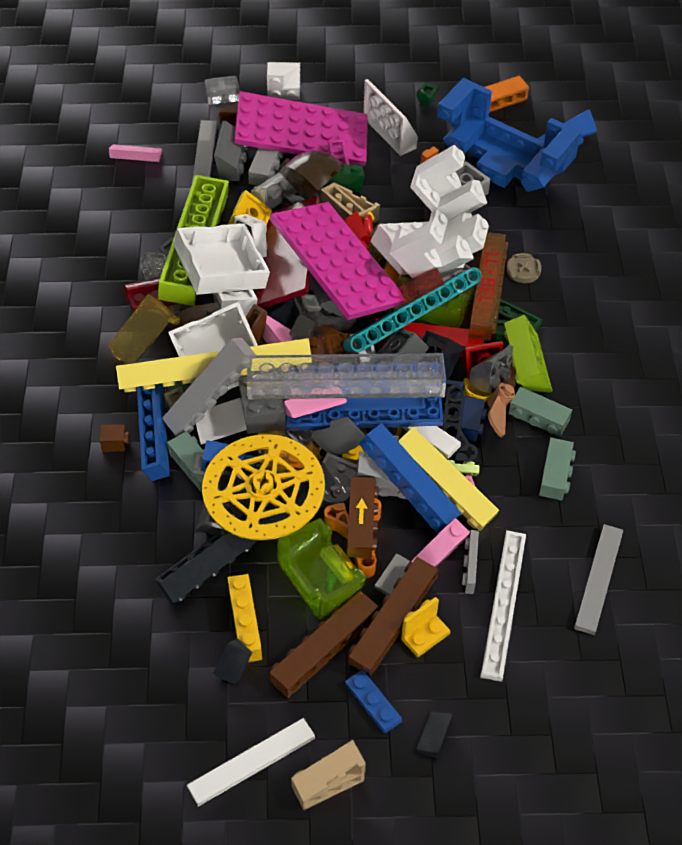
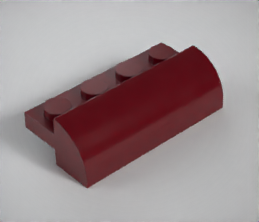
(136, 293)

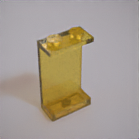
(141, 330)

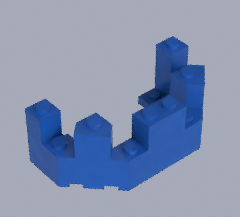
(500, 148)

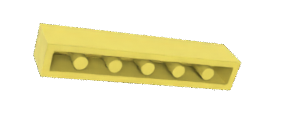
(450, 480)

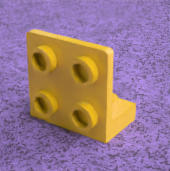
(423, 628)

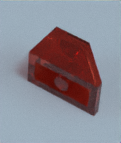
(421, 285)

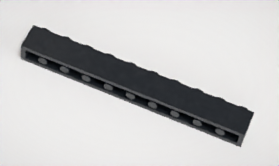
(223, 549)

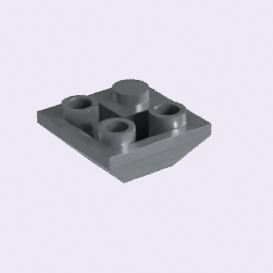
(492, 370)

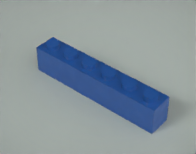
(153, 432)
(409, 478)

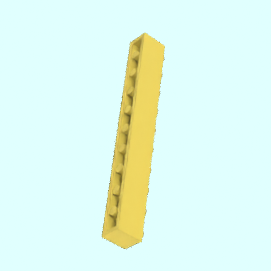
(190, 367)

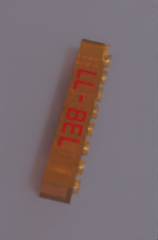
(488, 287)

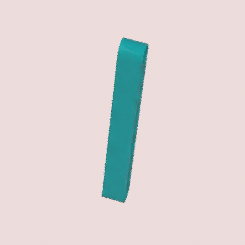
(406, 314)

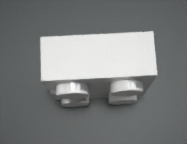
(257, 230)

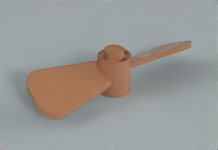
(499, 400)

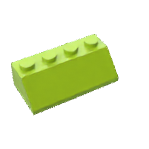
(527, 355)

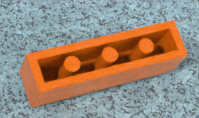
(508, 92)

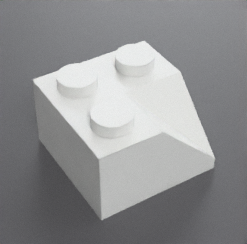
(283, 80)

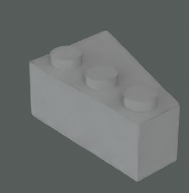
(367, 468)

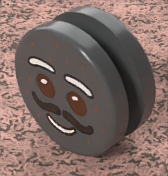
(339, 491)

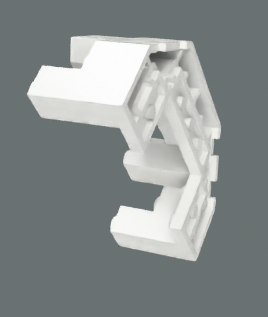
(451, 230)

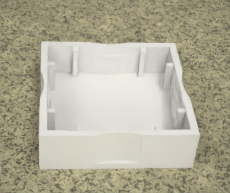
(221, 258)
(213, 333)

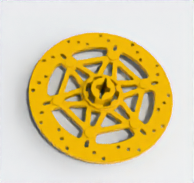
(263, 487)

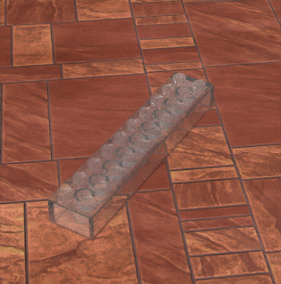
(346, 376)

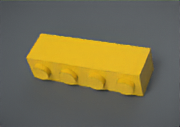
(244, 614)

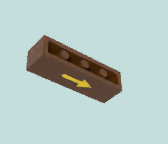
(361, 517)

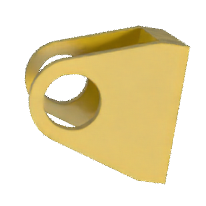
(251, 206)

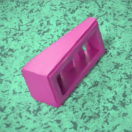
(335, 142)

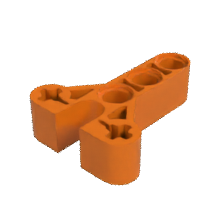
(338, 520)

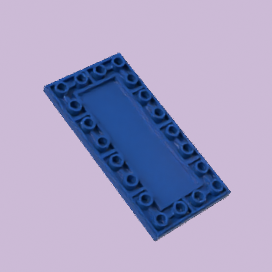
(373, 412)

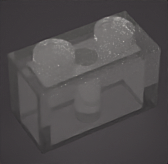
(222, 90)

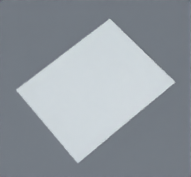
(221, 421)

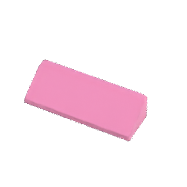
(135, 153)
(300, 407)

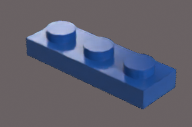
(373, 701)

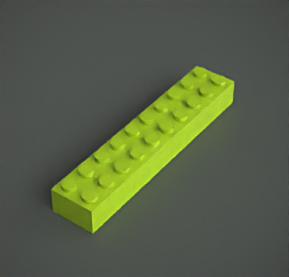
(202, 209)

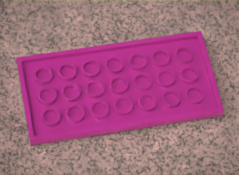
(299, 127)
(337, 260)

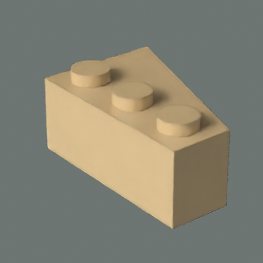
(347, 203)
(329, 776)

